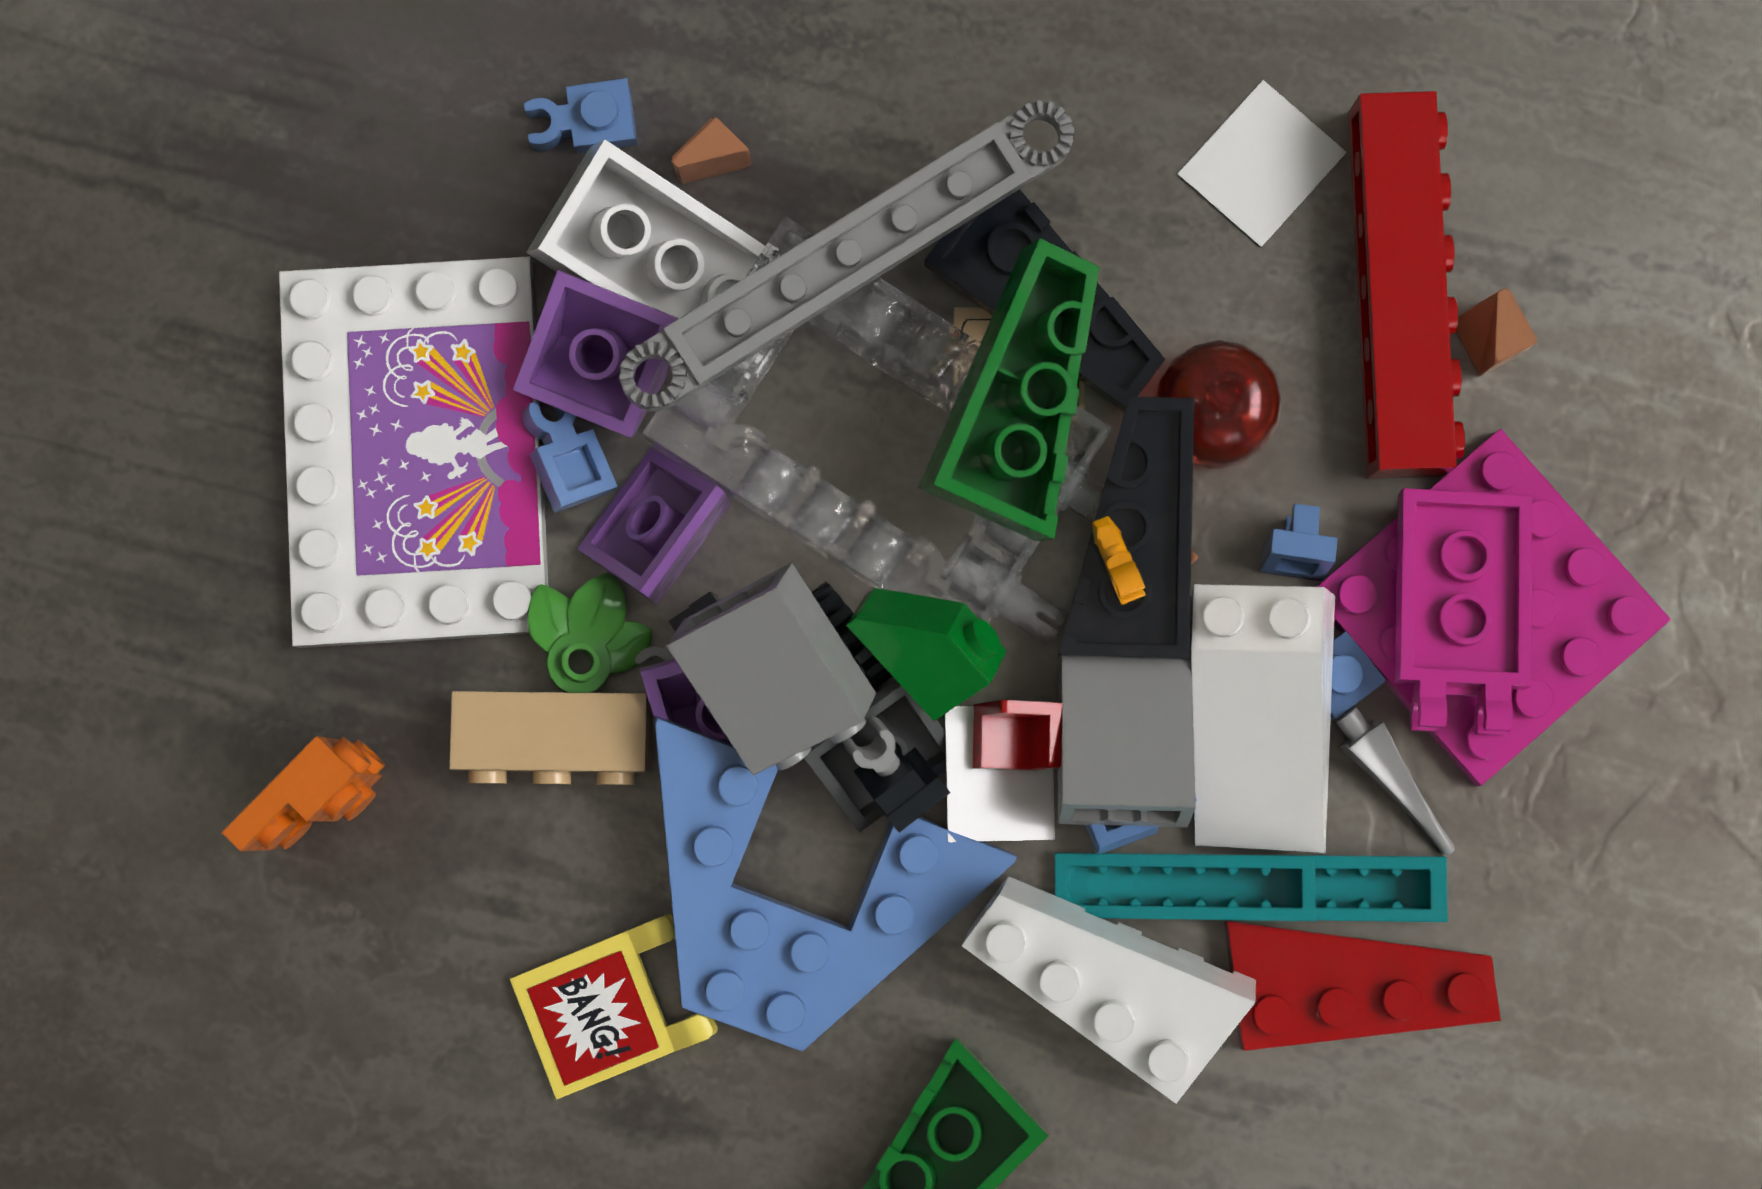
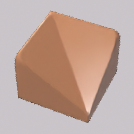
(1495, 331)

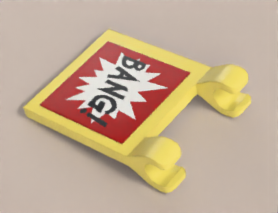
(599, 1012)

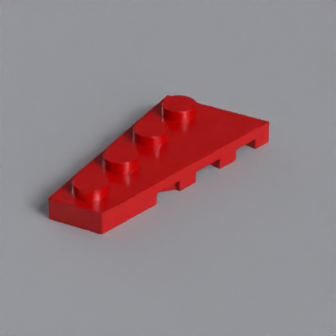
(1353, 987)

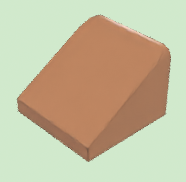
(710, 154)

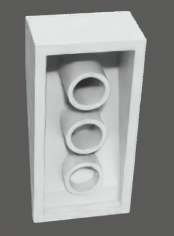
(641, 236)
(1262, 715)

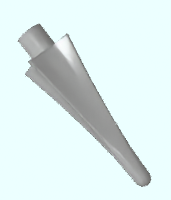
(1378, 756)

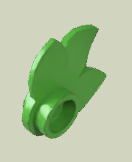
(586, 624)

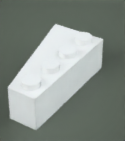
(1127, 994)

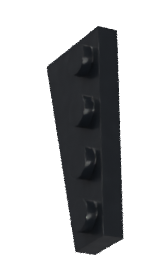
(979, 263)
(1151, 504)

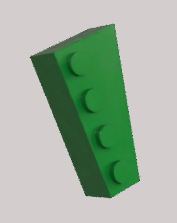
(1017, 402)
(959, 1132)

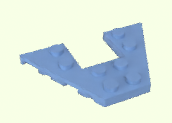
(770, 961)

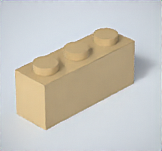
(551, 736)

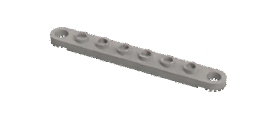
(847, 255)

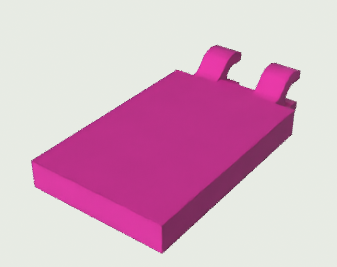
(1463, 603)

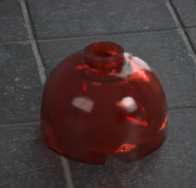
(1233, 400)

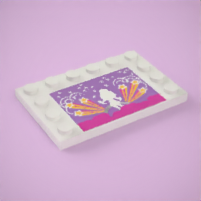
(410, 452)

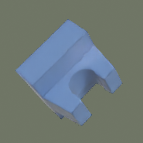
(1299, 547)

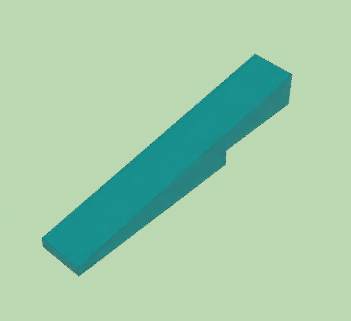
(1255, 886)

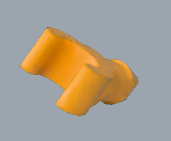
(1118, 561)

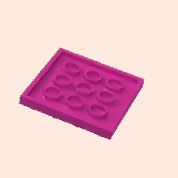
(1583, 610)

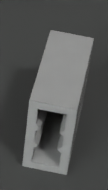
(773, 671)
(1126, 741)

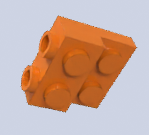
(318, 785)

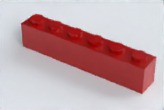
(1404, 285)

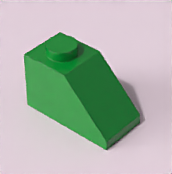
(929, 646)

